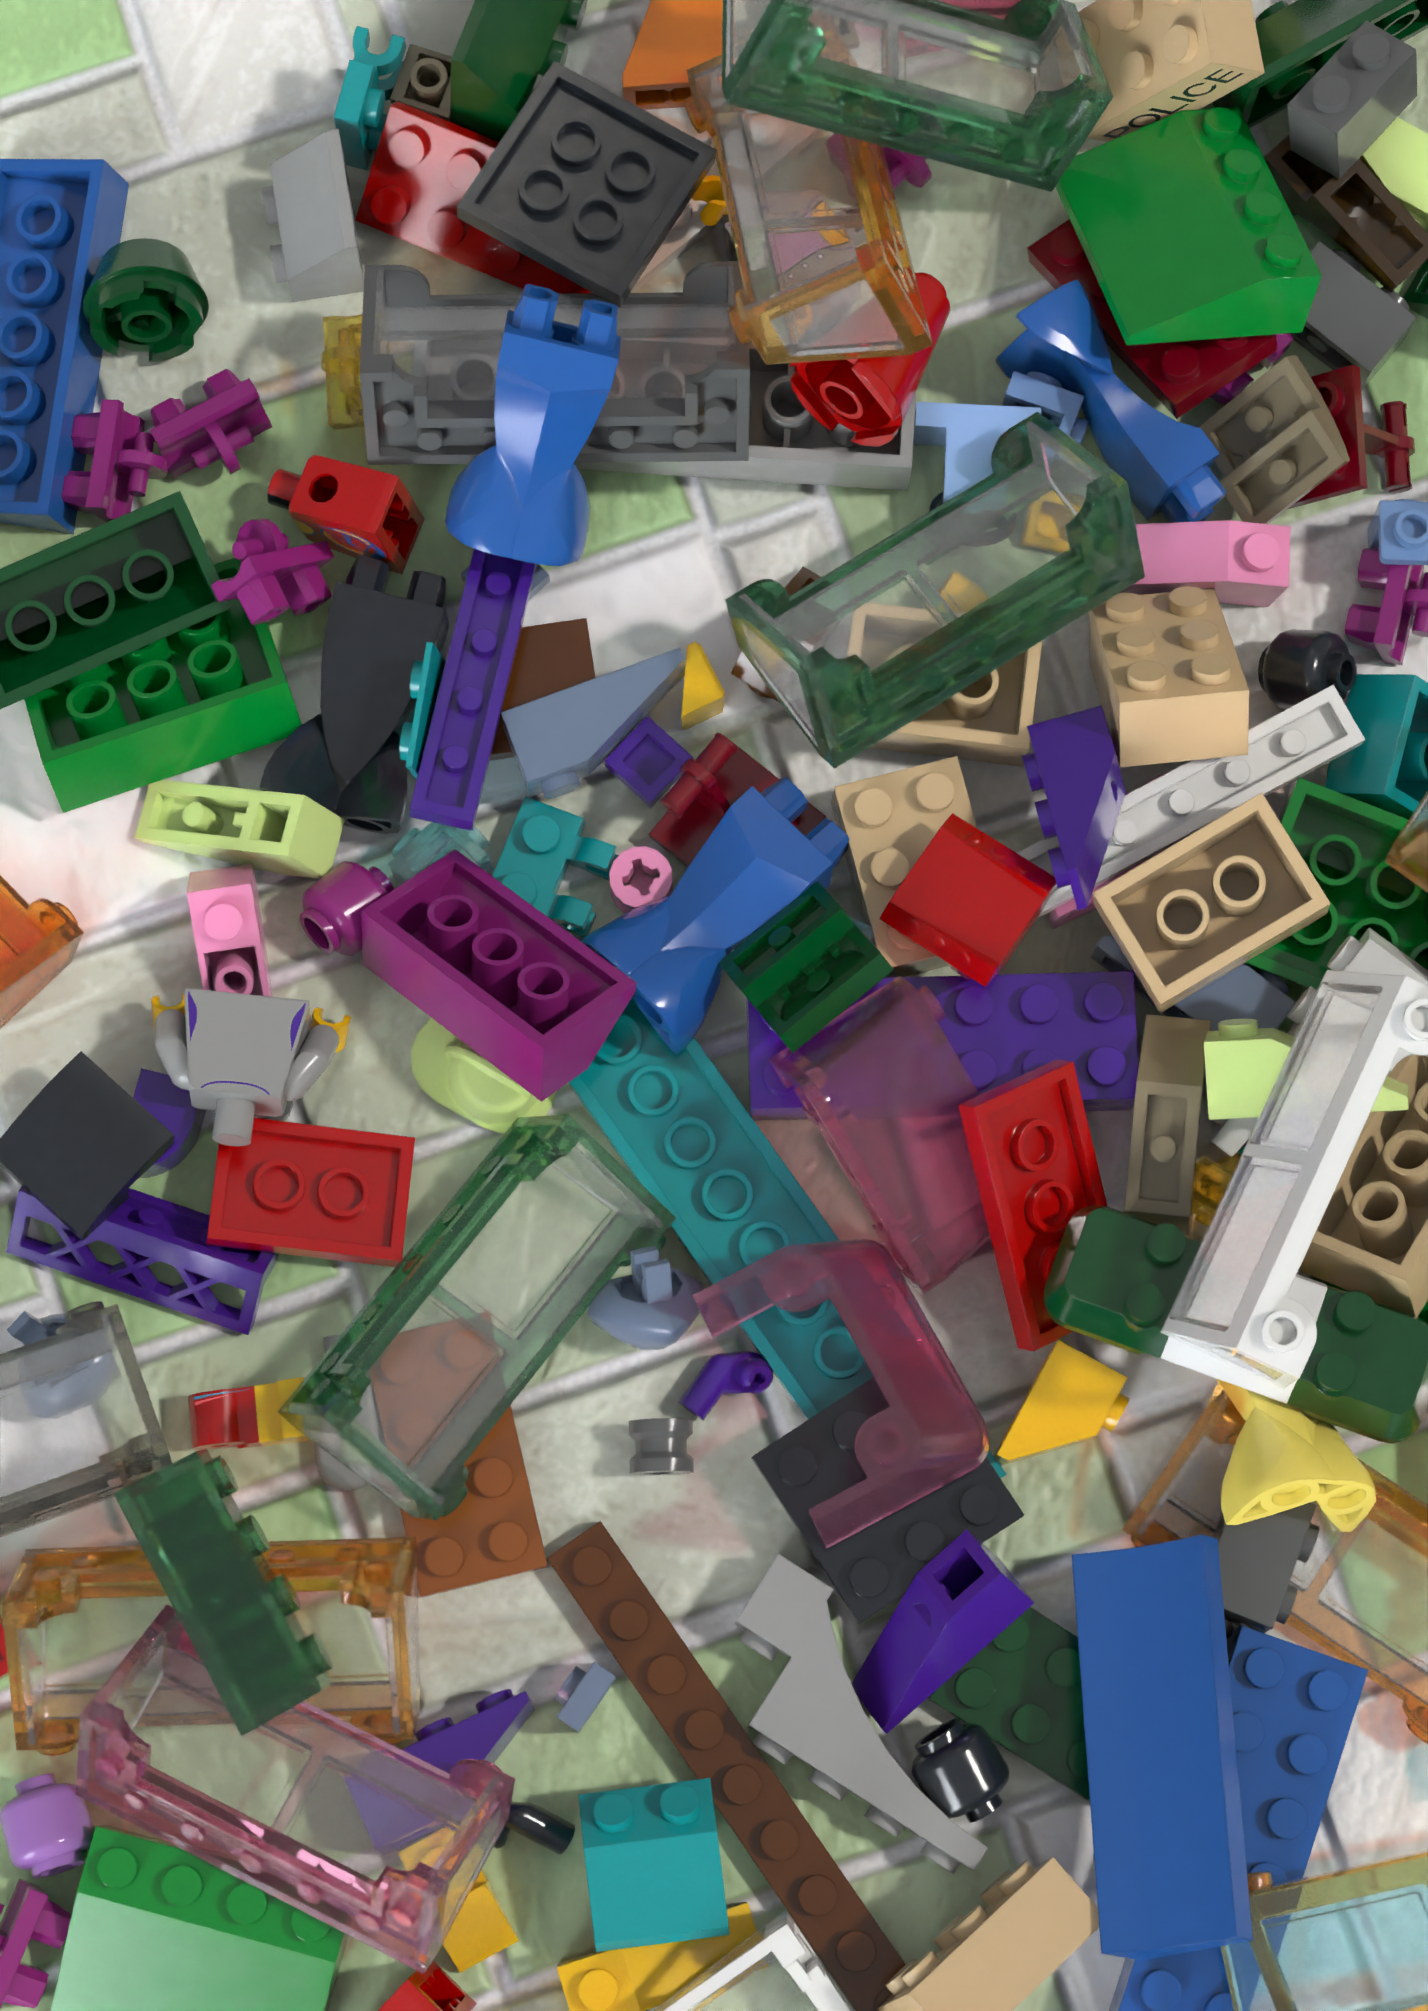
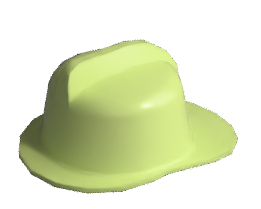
(468, 1082)

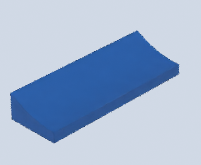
(52, 236)
(1161, 1749)

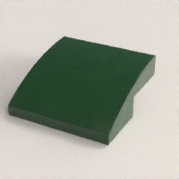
(805, 966)

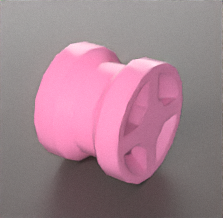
(641, 888)

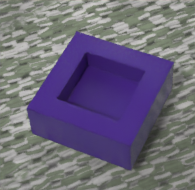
(647, 761)

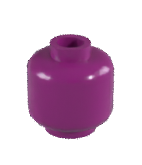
(335, 906)

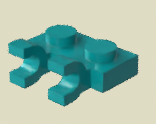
(363, 97)
(538, 856)

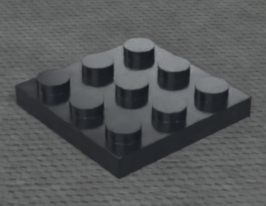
(586, 184)
(884, 1557)

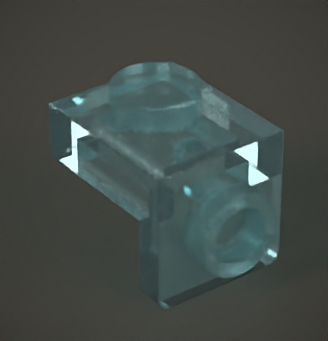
(422, 848)

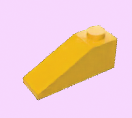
(647, 1974)

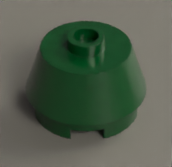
(145, 300)

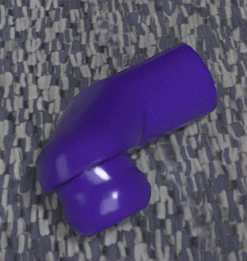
(726, 1375)

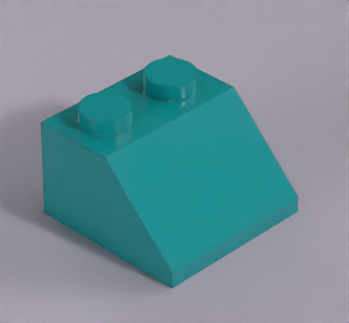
(1393, 760)
(653, 1864)

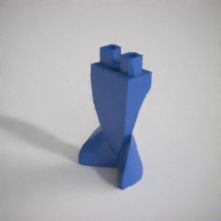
(549, 390)
(1158, 456)
(728, 892)

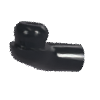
(537, 1826)

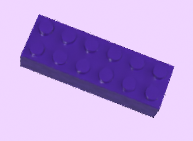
(1001, 1036)

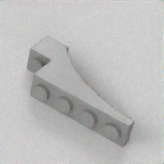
(822, 1723)

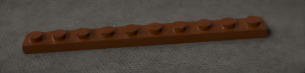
(740, 1778)

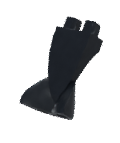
(351, 749)

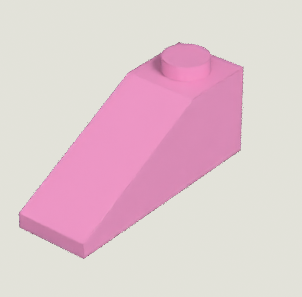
(1237, 558)

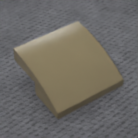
(1275, 442)

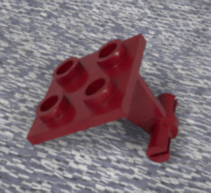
(1344, 400)
(707, 792)

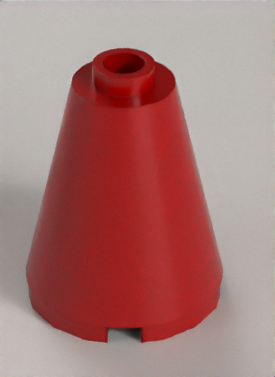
(871, 392)

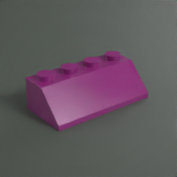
(495, 972)

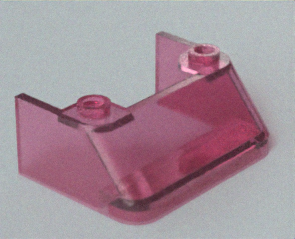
(932, 1422)

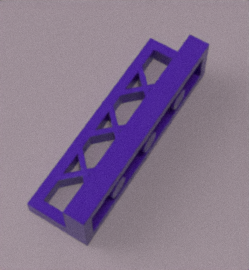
(145, 1233)

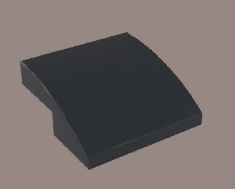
(82, 1145)

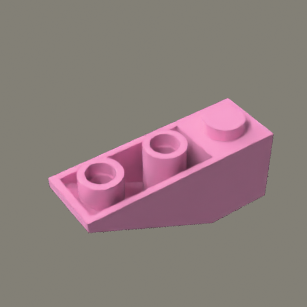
(229, 930)

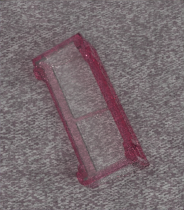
(294, 1804)

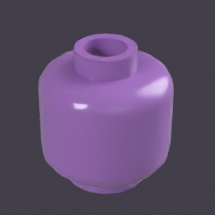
(46, 1826)

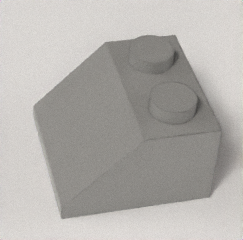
(314, 220)

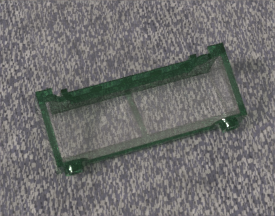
(924, 78)
(945, 594)
(475, 1312)

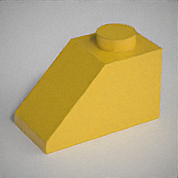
(1064, 1405)

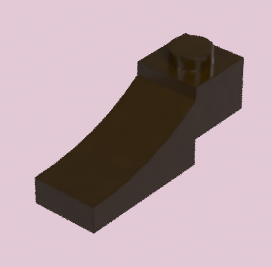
(1352, 212)

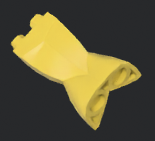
(1289, 1462)

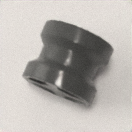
(661, 1446)

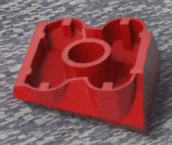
(969, 900)

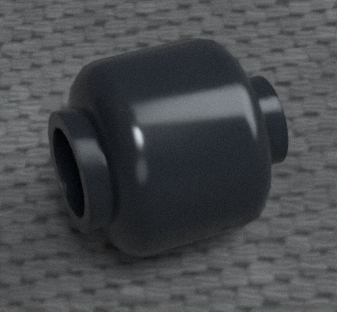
(1303, 664)
(960, 1770)

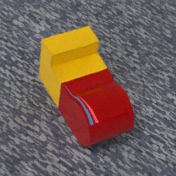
(243, 1416)

